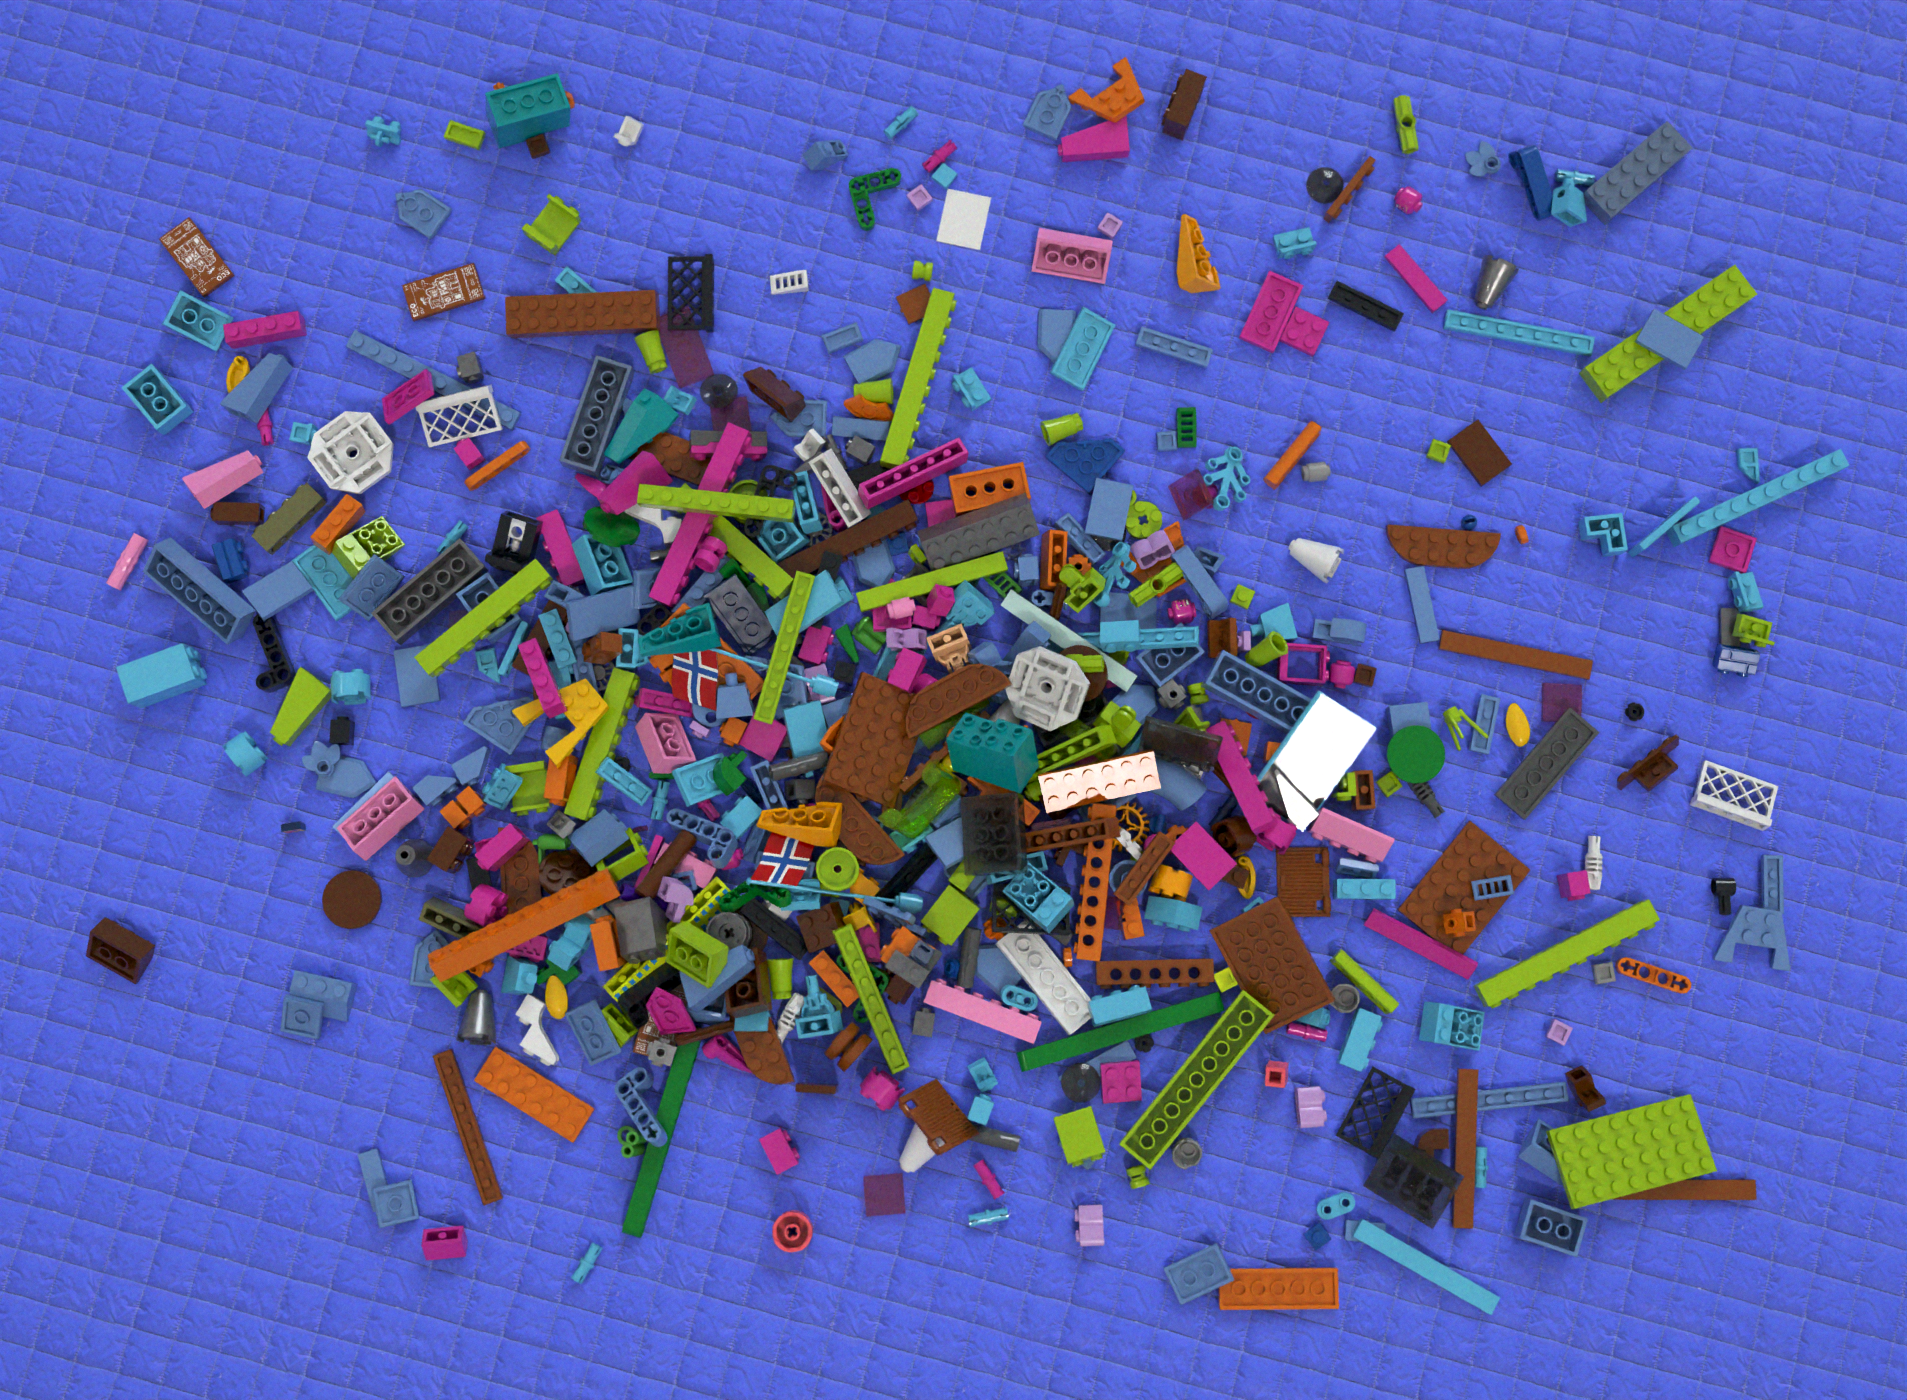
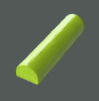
(1364, 982)

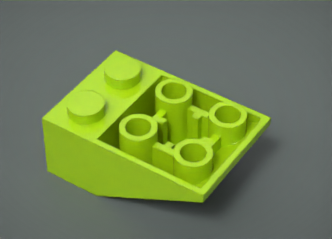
(359, 546)

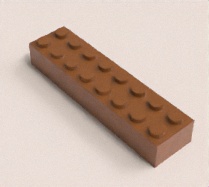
(582, 314)

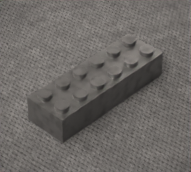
(979, 532)
(429, 592)

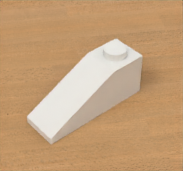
(1298, 808)

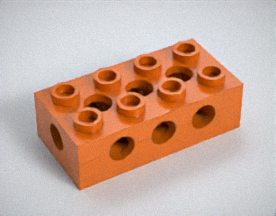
(979, 480)

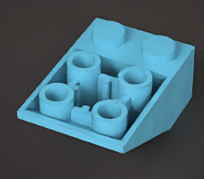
(1039, 898)
(1451, 1025)

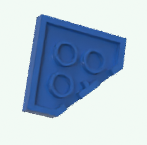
(1085, 460)

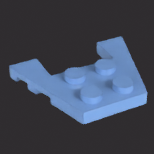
(793, 691)
(895, 917)
(1758, 928)

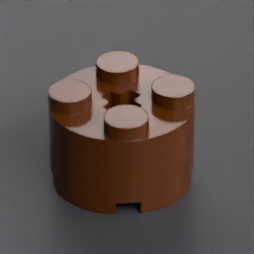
(1234, 835)

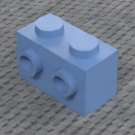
(1026, 570)

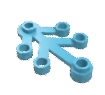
(1228, 477)
(1121, 553)

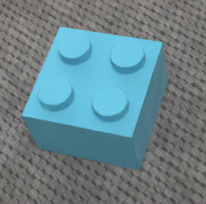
(782, 539)

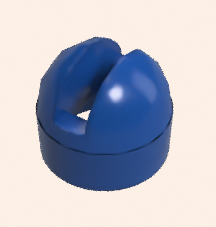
(1469, 526)

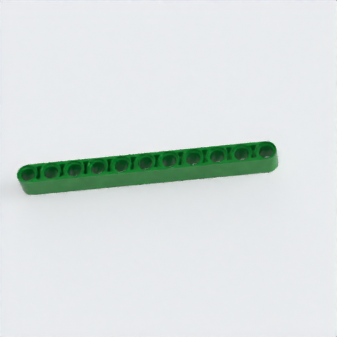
(1120, 1031)
(655, 1156)

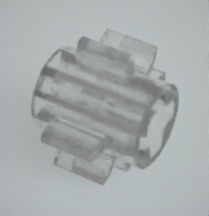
(1014, 556)

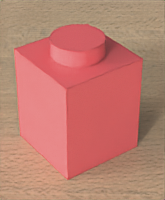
(1276, 1074)

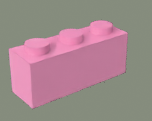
(703, 871)

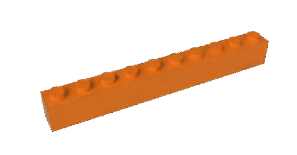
(523, 925)

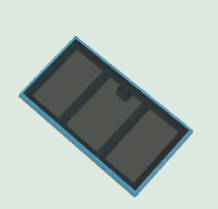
(1315, 752)

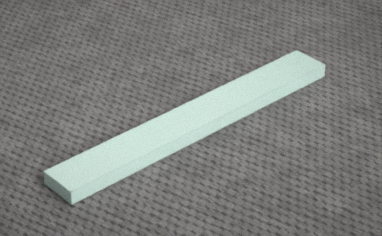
(1064, 636)

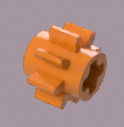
(988, 929)

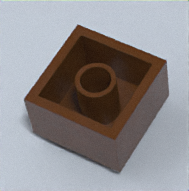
(451, 850)
(819, 924)

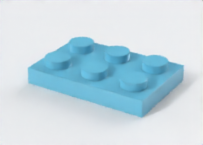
(697, 780)

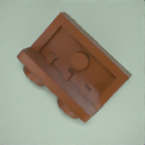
(1222, 636)

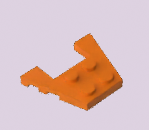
(1115, 100)
(1176, 539)

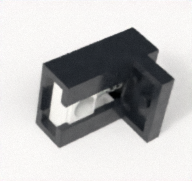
(508, 558)

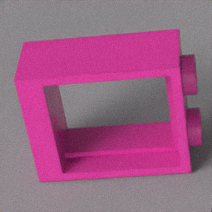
(1323, 674)

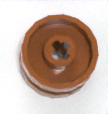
(845, 1044)

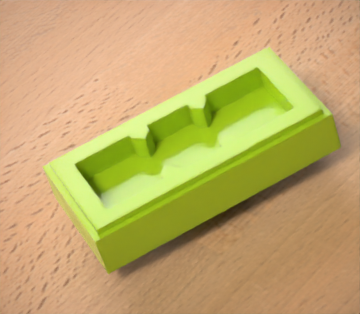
(464, 135)

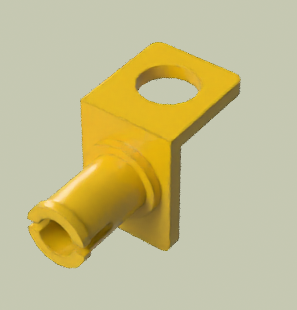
(859, 917)

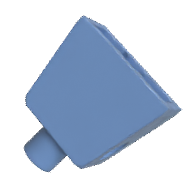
(733, 699)

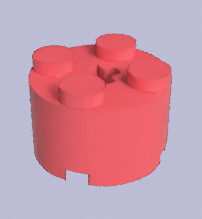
(792, 1219)

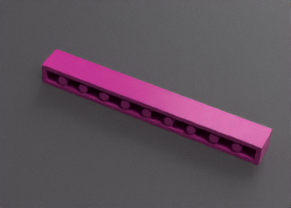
(696, 526)

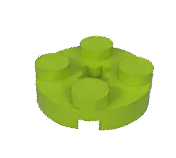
(1142, 509)

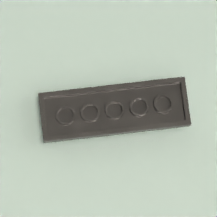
(1546, 763)

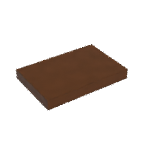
(1479, 453)
(817, 1088)

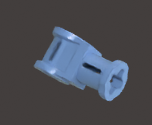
(1046, 598)

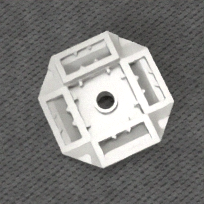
(336, 441)
(1035, 700)

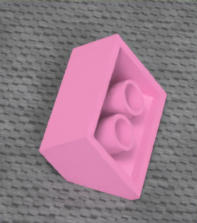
(664, 742)

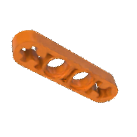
(497, 465)
(1652, 977)

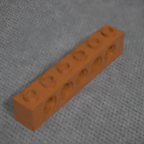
(1072, 834)
(1204, 966)

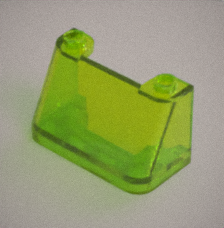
(941, 790)

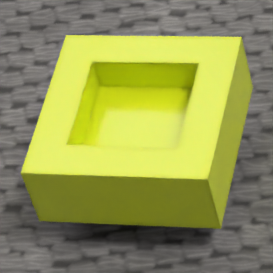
(1225, 979)

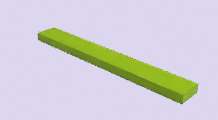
(925, 582)
(784, 647)
(871, 998)

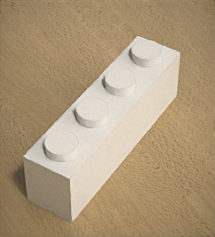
(839, 487)

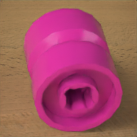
(710, 554)

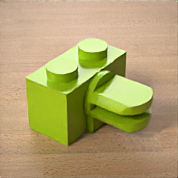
(1081, 587)
(1121, 721)

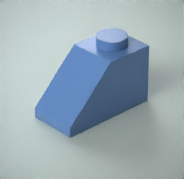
(472, 767)

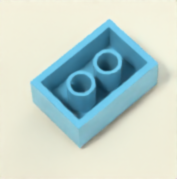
(157, 399)
(601, 565)

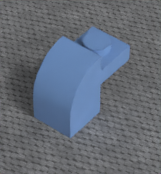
(1348, 631)

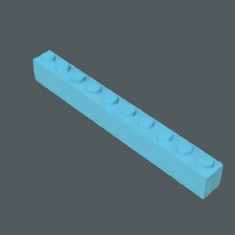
(1757, 498)

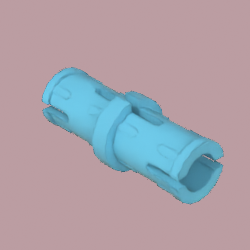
(900, 122)
(1579, 178)
(453, 536)
(660, 800)
(1481, 1167)
(988, 1217)
(587, 1263)

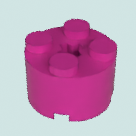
(1278, 836)
(487, 905)
(881, 1088)

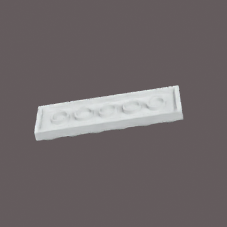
(1047, 978)

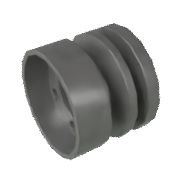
(725, 921)

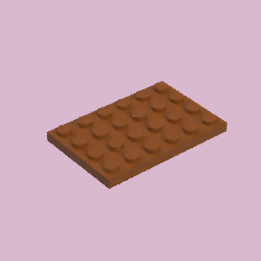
(872, 742)
(1449, 886)
(1272, 962)

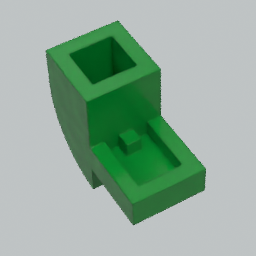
(726, 774)
(565, 977)

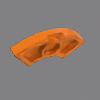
(869, 410)

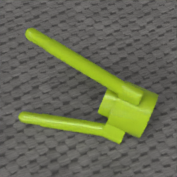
(1452, 718)

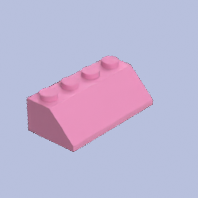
(1072, 255)
(380, 818)
(1350, 835)

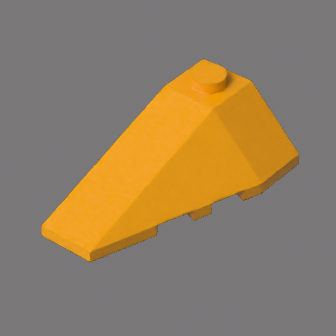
(1193, 265)
(811, 824)

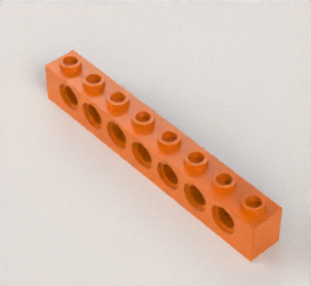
(1093, 951)

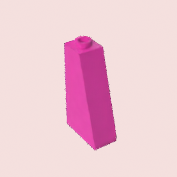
(1097, 142)
(624, 489)

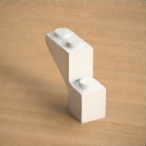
(655, 517)
(536, 1039)

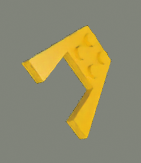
(584, 710)

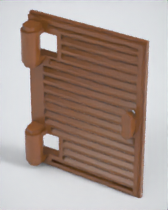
(1304, 881)
(937, 1117)

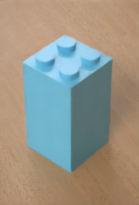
(162, 675)

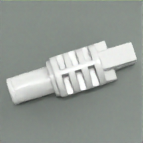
(1594, 862)
(790, 1013)

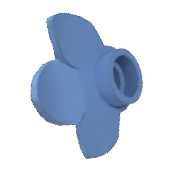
(1480, 159)
(321, 756)

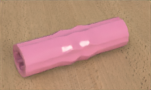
(127, 561)

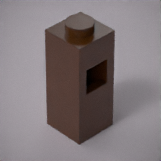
(237, 513)

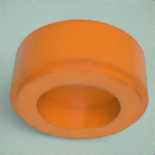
(1521, 534)
(1067, 957)

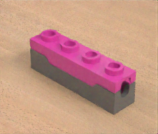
(704, 443)

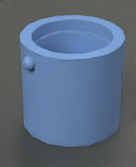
(552, 736)

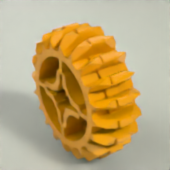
(1132, 827)

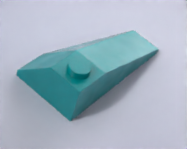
(642, 422)
(689, 633)

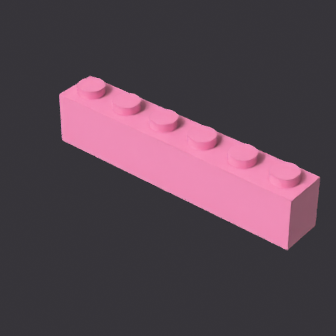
(983, 1012)

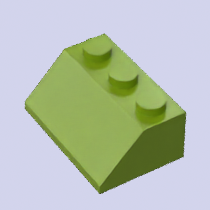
(696, 953)

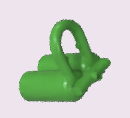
(867, 637)
(550, 841)
(634, 1144)

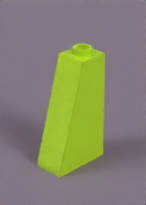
(300, 707)

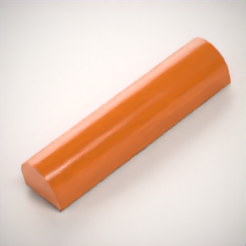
(1292, 455)

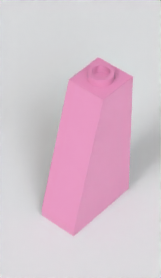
(223, 478)

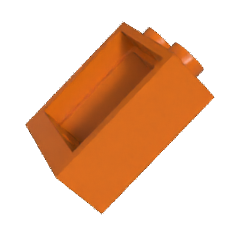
(560, 780)
(606, 943)

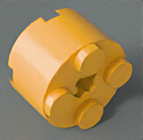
(1171, 883)

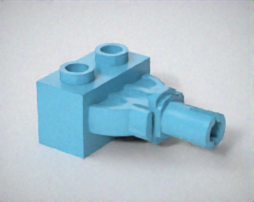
(968, 608)
(631, 653)
(818, 1013)

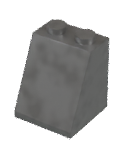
(641, 930)

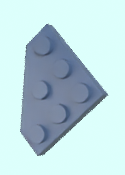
(499, 723)

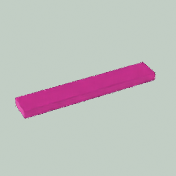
(1420, 943)

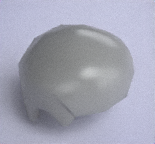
(1346, 998)
(1186, 1153)

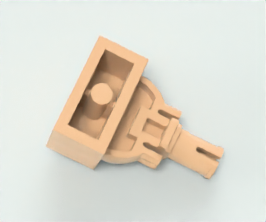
(950, 647)

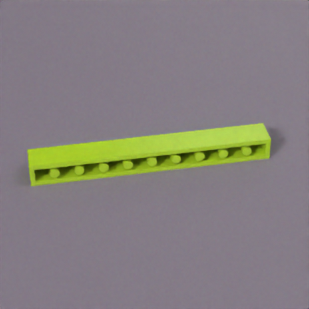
(917, 379)
(1565, 953)

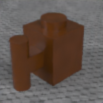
(898, 988)

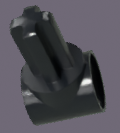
(1723, 889)

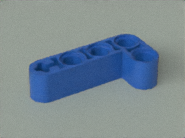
(1534, 180)

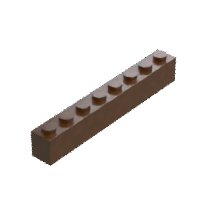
(854, 539)

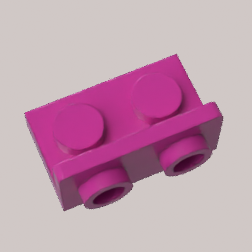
(533, 948)

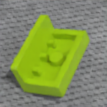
(1752, 629)

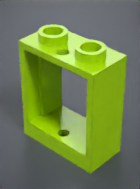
(628, 863)

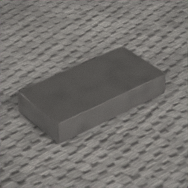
(1727, 621)

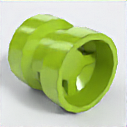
(922, 270)
(1195, 690)
(1137, 1181)

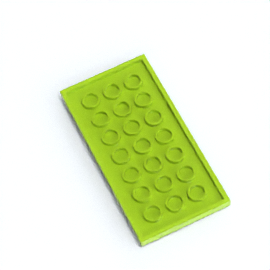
(1631, 1151)

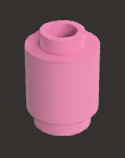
(901, 608)

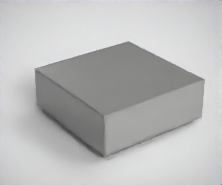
(1603, 973)

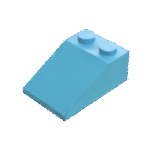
(196, 320)

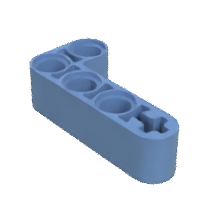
(1200, 582)
(701, 832)
(643, 1110)

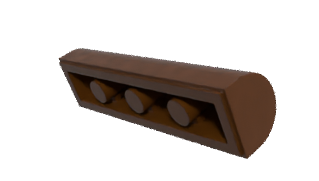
(666, 864)

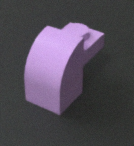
(912, 639)
(677, 895)

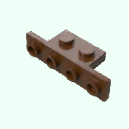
(1653, 768)

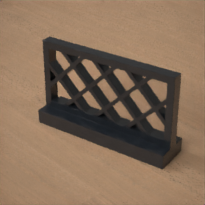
(707, 293)
(997, 893)
(1391, 1121)

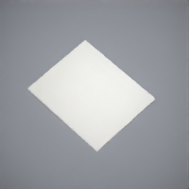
(963, 219)

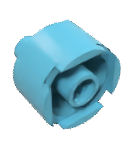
(350, 687)
(244, 754)

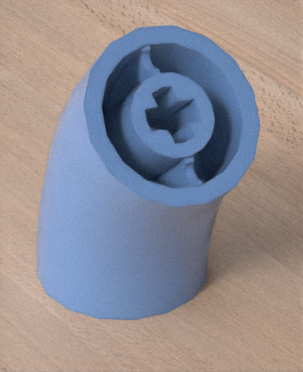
(1178, 784)

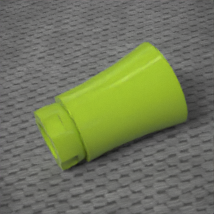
(652, 351)
(876, 391)
(1060, 428)
(1267, 650)
(780, 977)

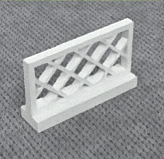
(458, 399)
(1734, 811)

